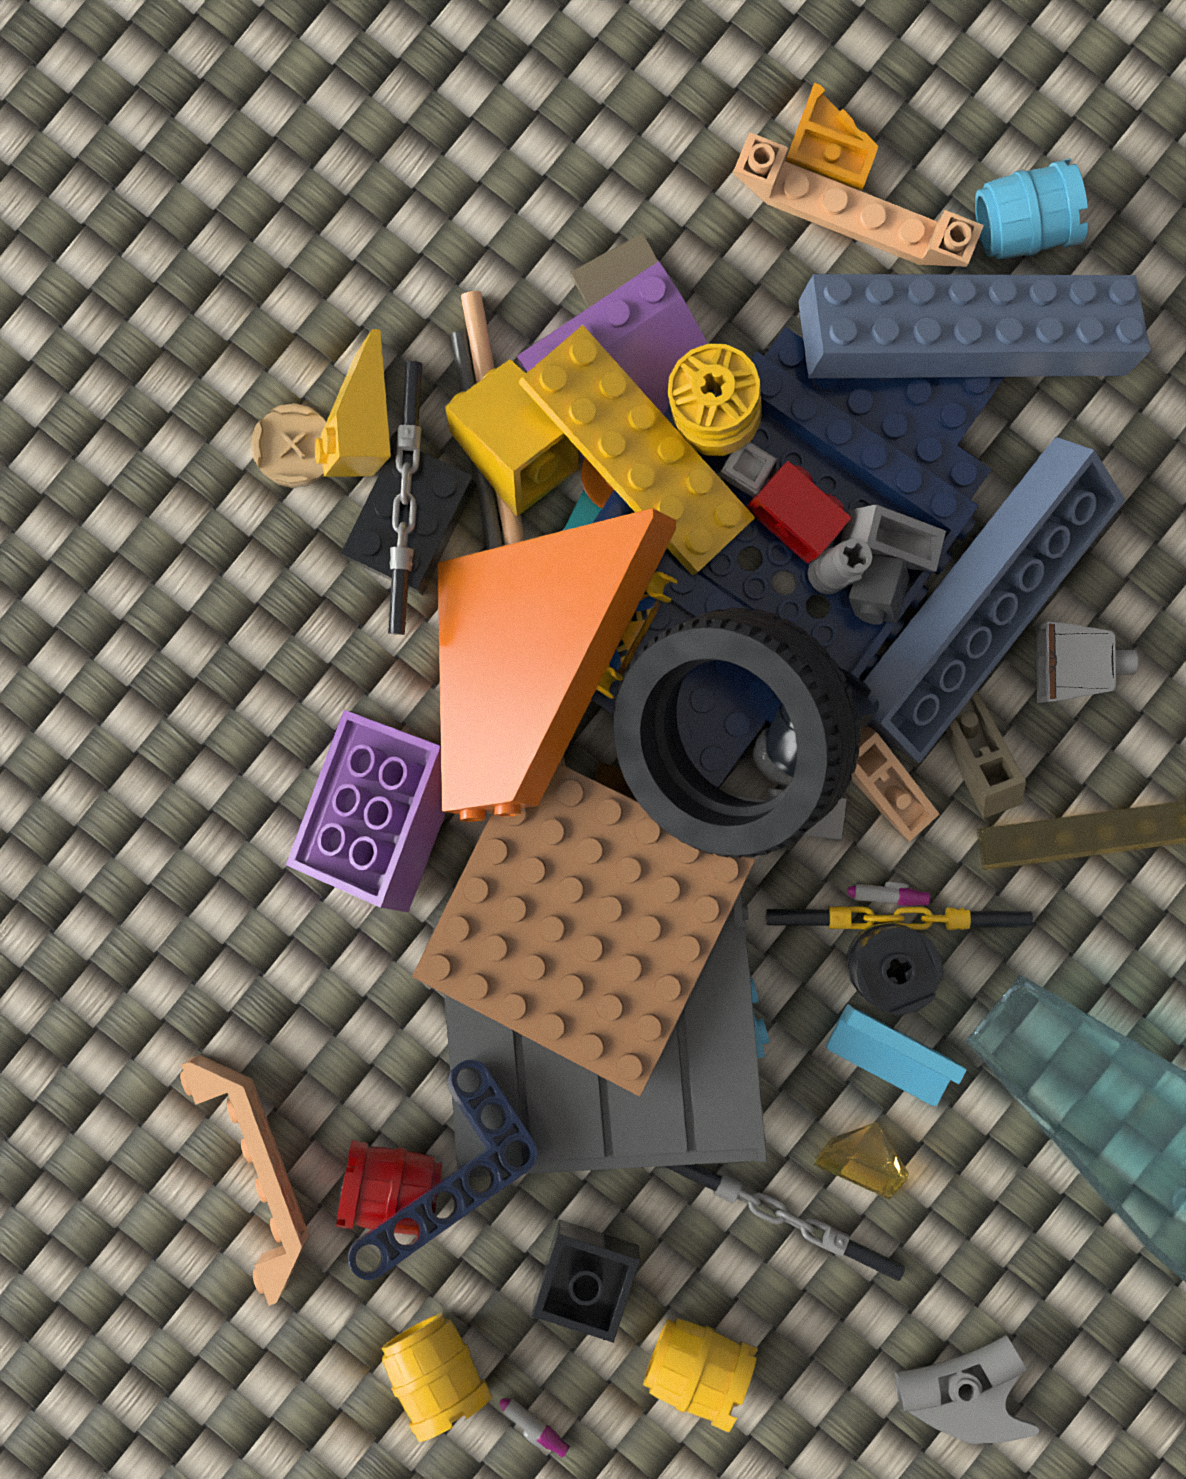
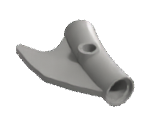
(968, 1394)

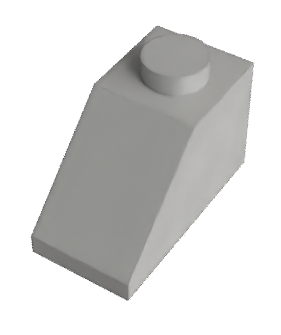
(896, 536)

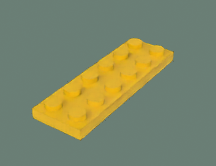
(635, 447)

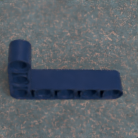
(457, 1183)

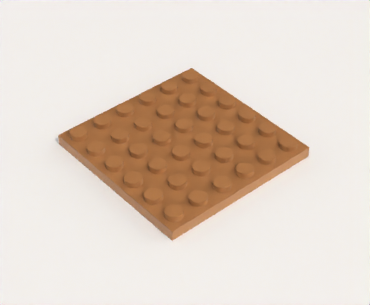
(583, 927)

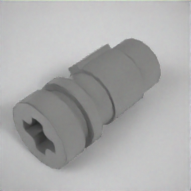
(839, 566)

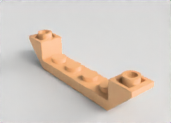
(853, 211)
(209, 1079)

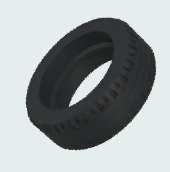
(666, 778)

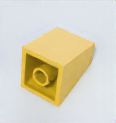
(511, 438)

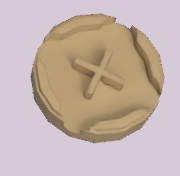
(286, 445)

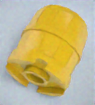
(700, 1371)
(434, 1376)

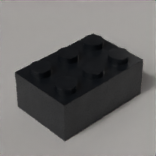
(440, 500)

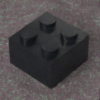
(586, 1281)

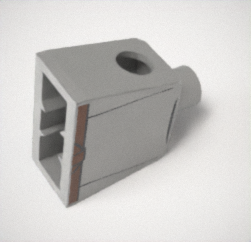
(1078, 661)

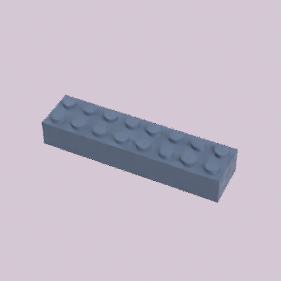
(971, 325)
(990, 596)

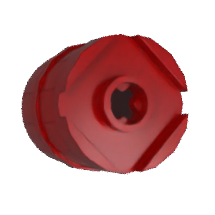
(382, 1183)

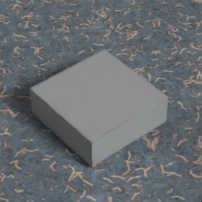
(747, 468)

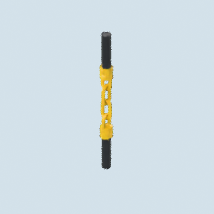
(841, 918)

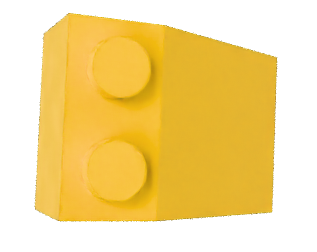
(357, 429)

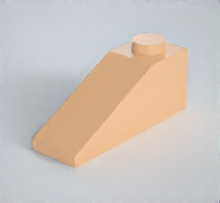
(891, 786)

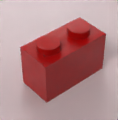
(799, 512)

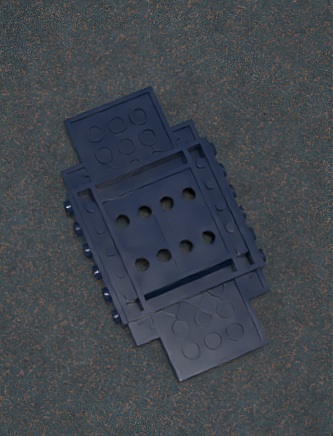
(865, 446)

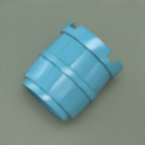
(1032, 211)

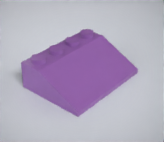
(641, 328)
(372, 813)

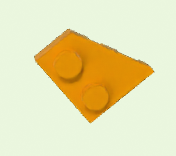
(831, 143)

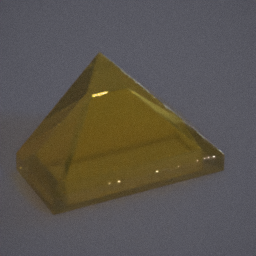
(864, 1159)

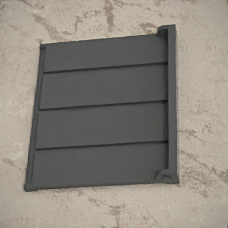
(694, 1110)

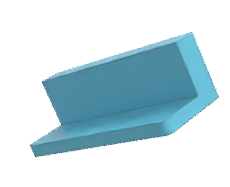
(893, 1055)

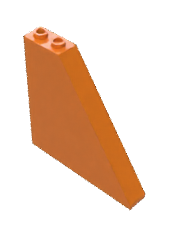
(525, 650)

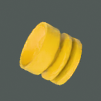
(709, 422)

